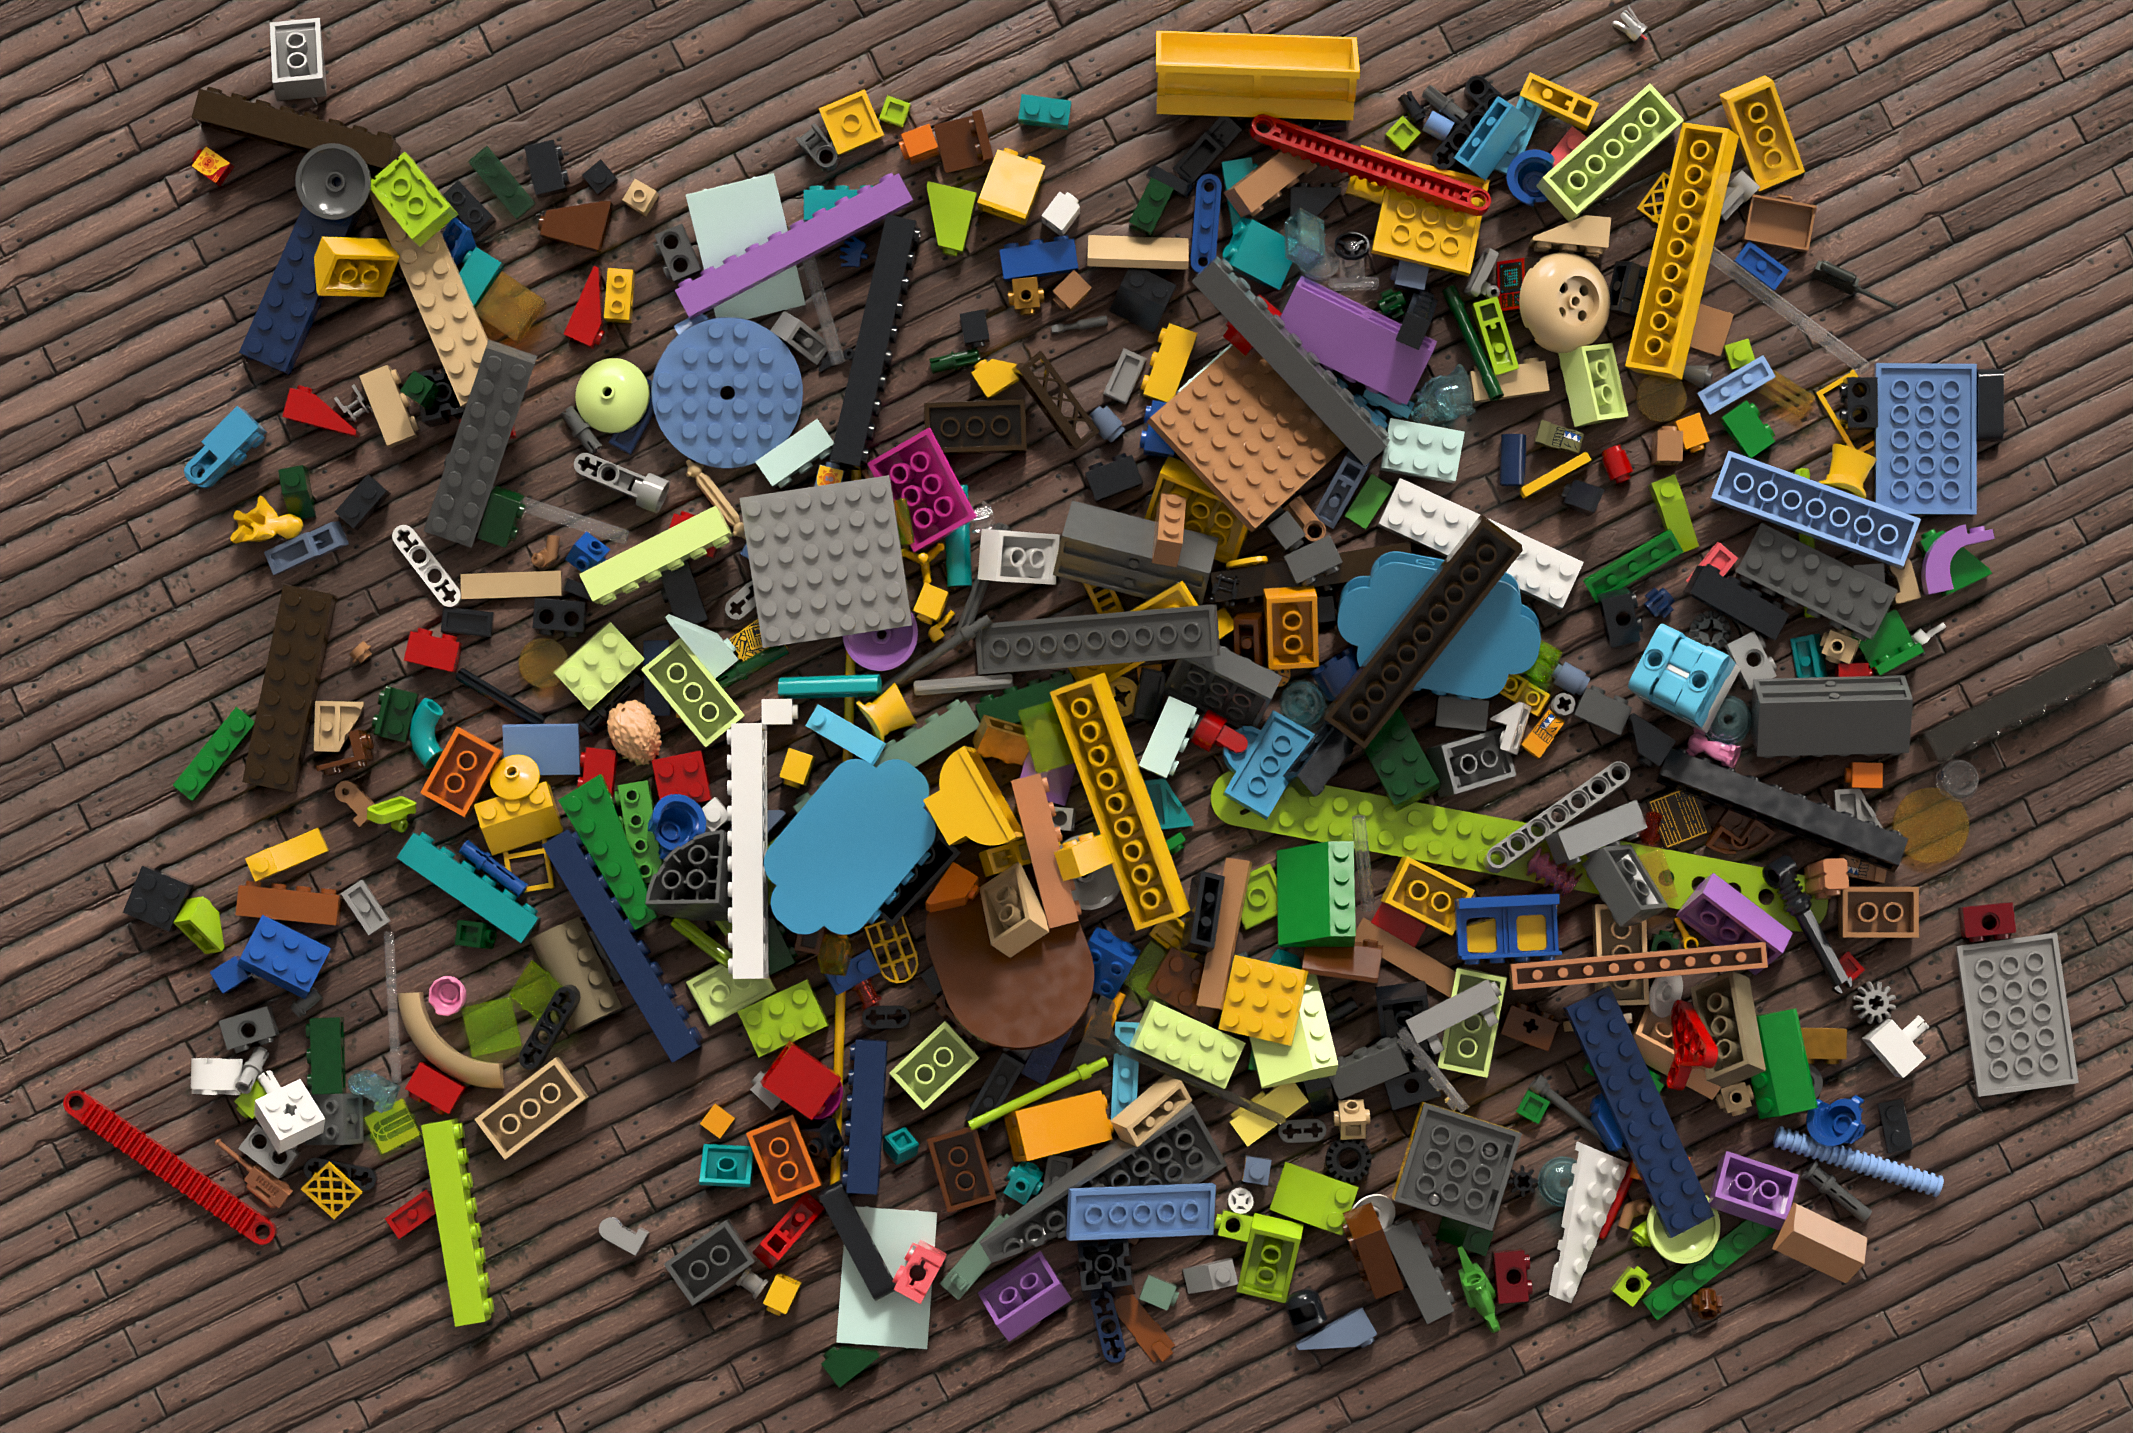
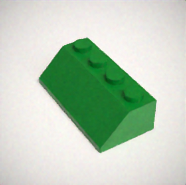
(1787, 1082)

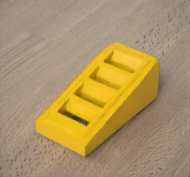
(1098, 605)

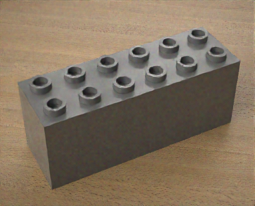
(1117, 551)
(1831, 716)

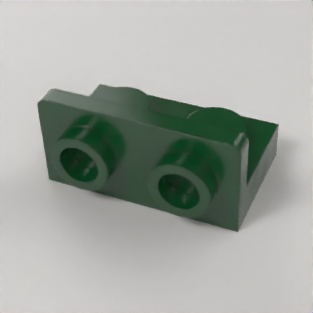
(395, 714)

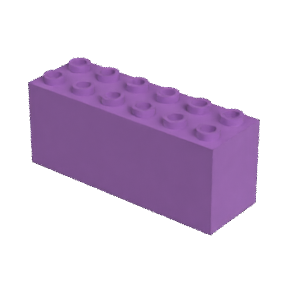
(1355, 341)

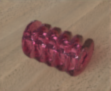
(1552, 873)

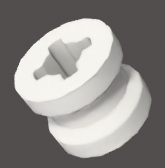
(1240, 1203)

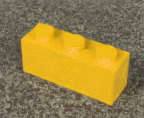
(1168, 363)

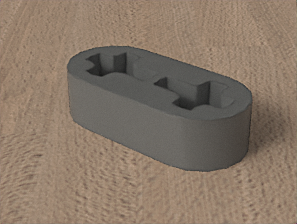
(1301, 1124)

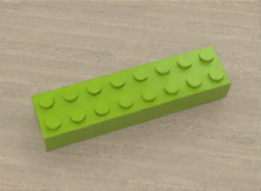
(457, 1222)

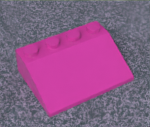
(931, 488)

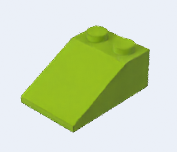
(1313, 1198)
(1270, 1258)

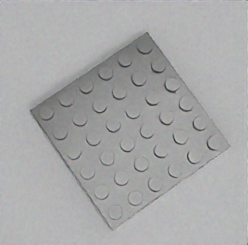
(826, 561)

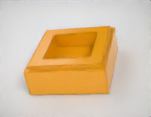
(717, 1120)

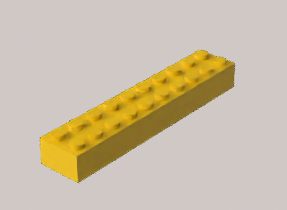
(1682, 250)
(1120, 801)

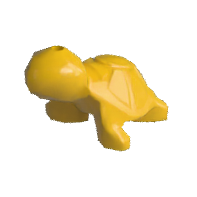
(264, 524)

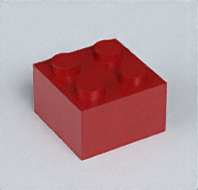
(683, 775)

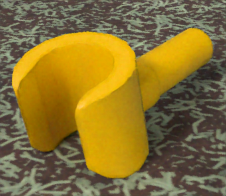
(935, 632)
(1684, 933)

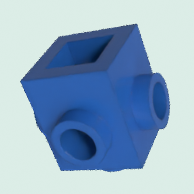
(587, 552)

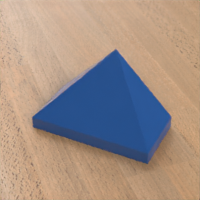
(458, 239)

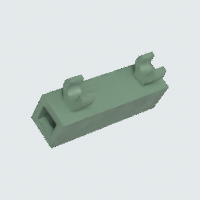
(970, 1265)

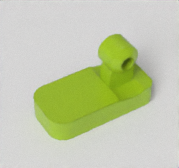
(393, 811)

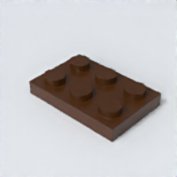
(1178, 983)

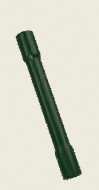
(1457, 308)

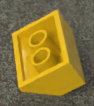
(354, 266)
(519, 822)

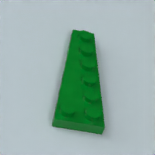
(602, 833)

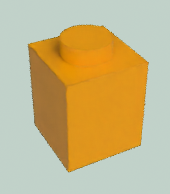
(1693, 433)

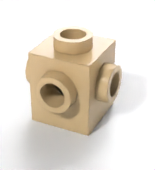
(1849, 645)
(1725, 1101)
(1351, 1114)

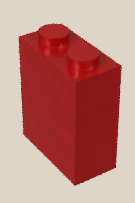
(801, 1080)

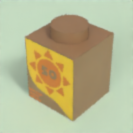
(1071, 291)

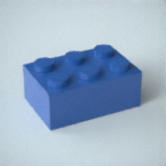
(283, 957)

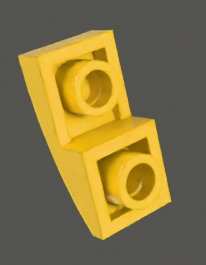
(1521, 690)

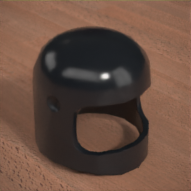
(1305, 1310)

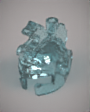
(1445, 397)

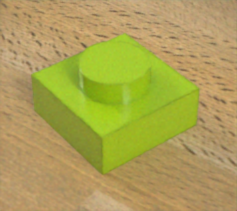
(1739, 354)

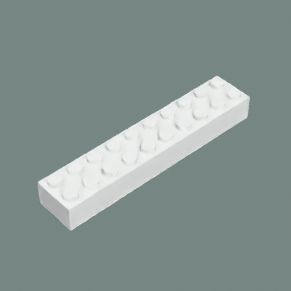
(749, 848)

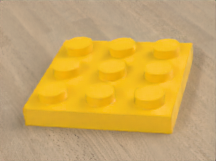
(1263, 1000)

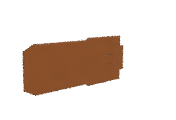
(1144, 1328)

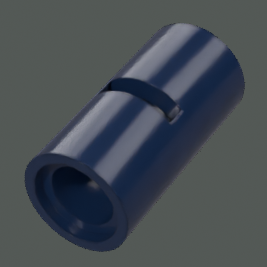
(1513, 460)

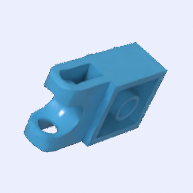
(224, 448)

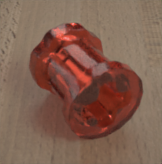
(866, 993)

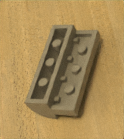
(573, 961)

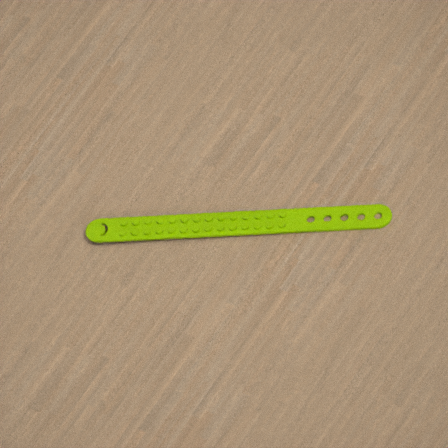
(1464, 839)

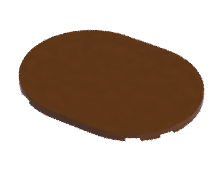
(1006, 999)

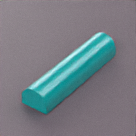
(959, 555)
(830, 686)

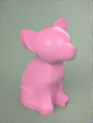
(1726, 754)

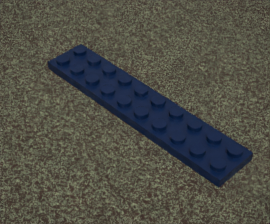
(1638, 1111)

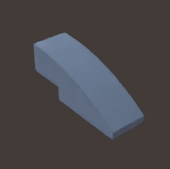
(306, 547)

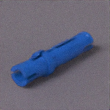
(486, 863)

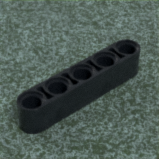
(857, 1240)

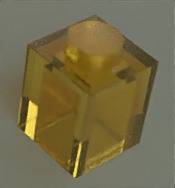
(835, 955)

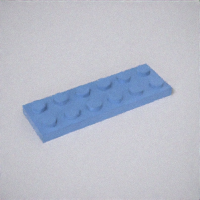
(1140, 1211)

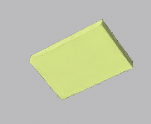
(722, 996)

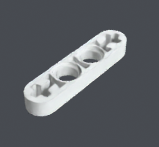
(429, 564)

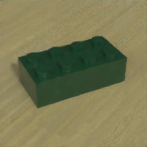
(1400, 763)

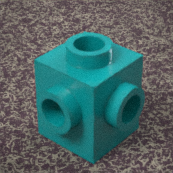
(1024, 1182)

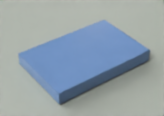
(551, 746)

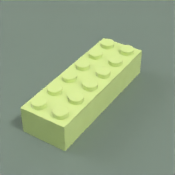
(1609, 153)
(656, 555)

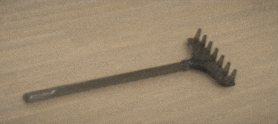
(1101, 1041)

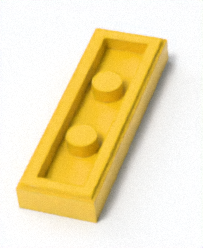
(1555, 474)

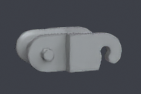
(360, 399)

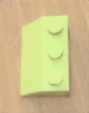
(1593, 384)

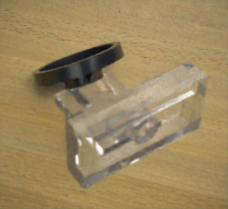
(1352, 265)

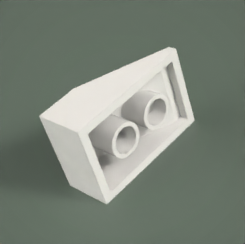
(1018, 556)

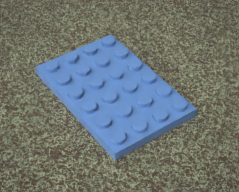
(1926, 438)

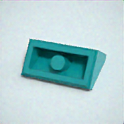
(1808, 657)

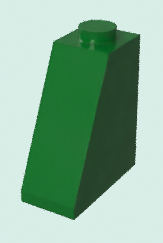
(1963, 567)

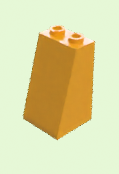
(1058, 1126)

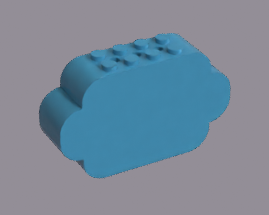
(1493, 642)
(850, 847)

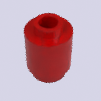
(1617, 464)

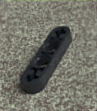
(551, 1028)

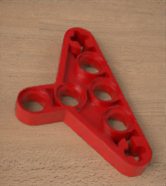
(1692, 1045)

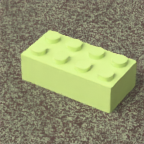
(692, 692)
(1471, 1042)
(1187, 1044)

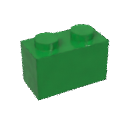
(1747, 429)

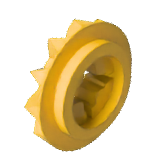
(1124, 685)

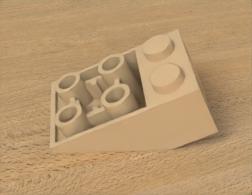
(1584, 235)

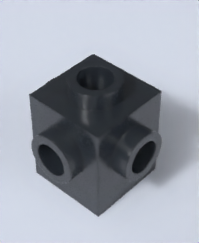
(822, 1138)

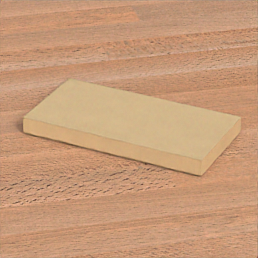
(1138, 252)

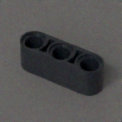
(1990, 405)

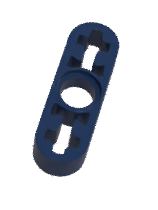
(1118, 1342)

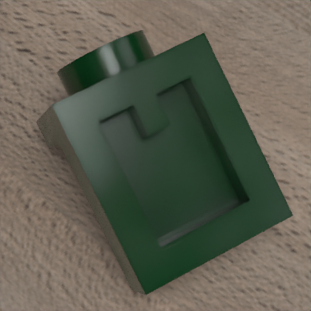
(475, 934)

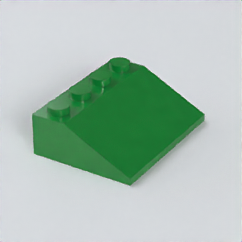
(1316, 895)

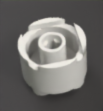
(215, 1076)

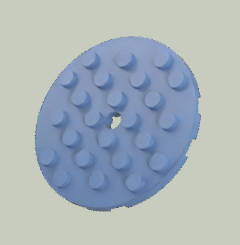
(721, 355)

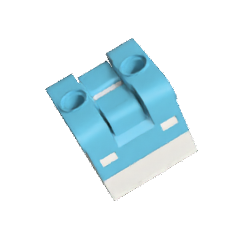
(1683, 677)

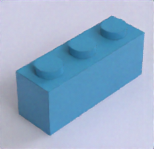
(1491, 138)

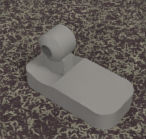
(1477, 281)

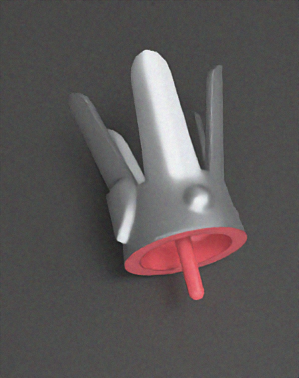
(1635, 27)

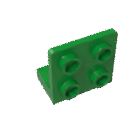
(1890, 645)

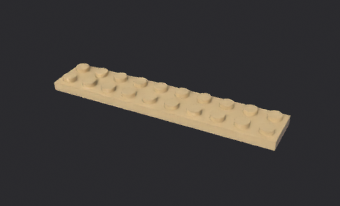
(441, 302)

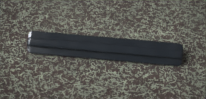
(499, 697)

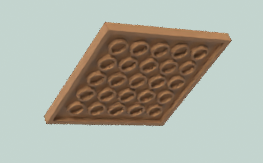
(1246, 435)

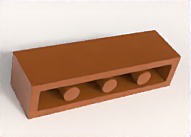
(289, 905)

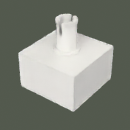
(1896, 1046)

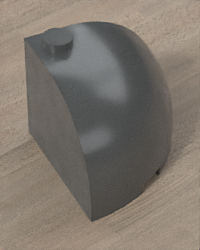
(694, 880)

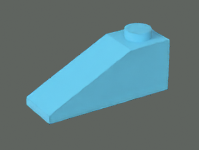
(845, 734)

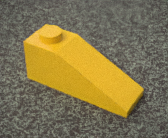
(1559, 101)

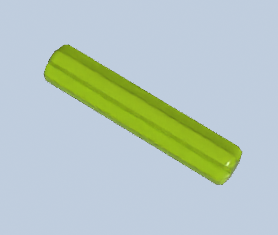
(702, 940)

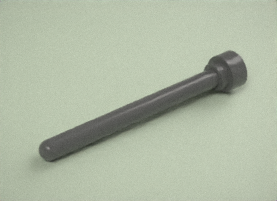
(1541, 1087)

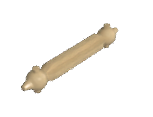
(716, 497)

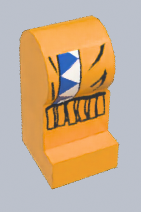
(1542, 734)

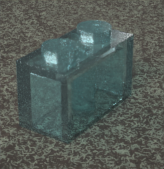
(1304, 239)

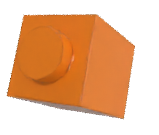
(1864, 775)

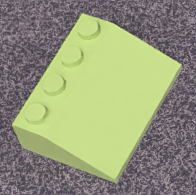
(1312, 1047)

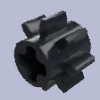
(1529, 1180)

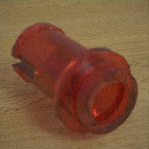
(1650, 834)

